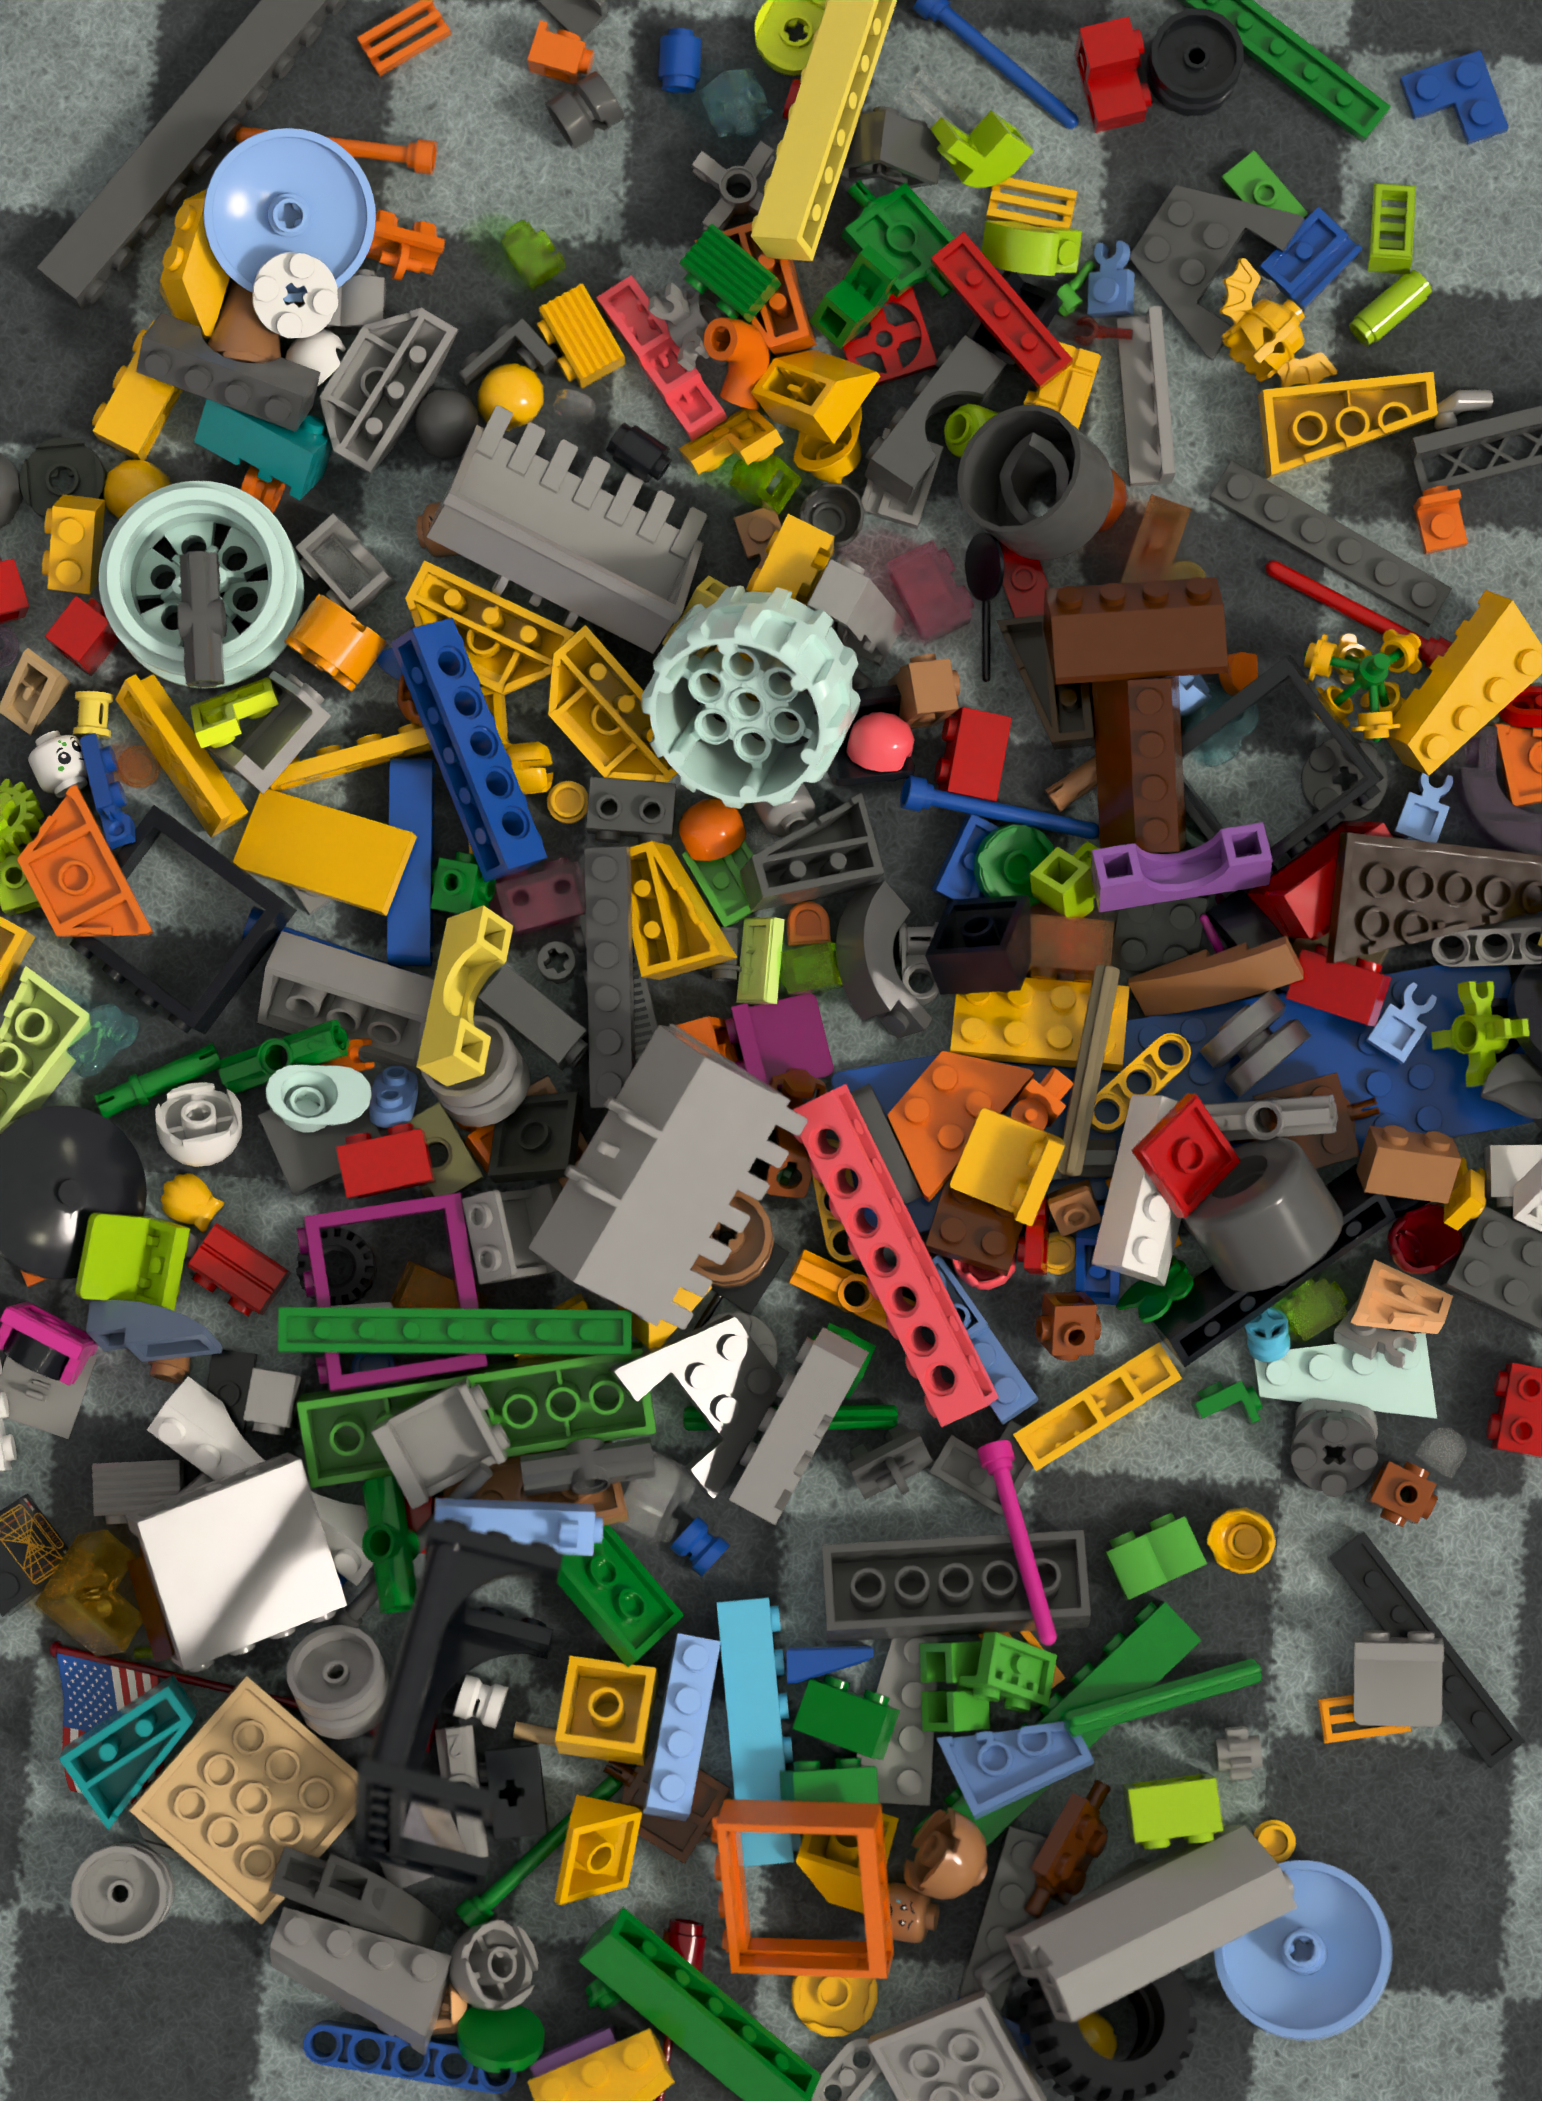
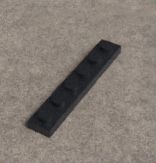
(1399, 1613)

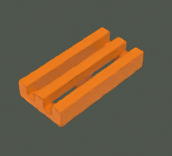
(397, 21)

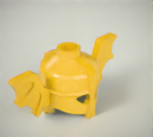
(1268, 334)

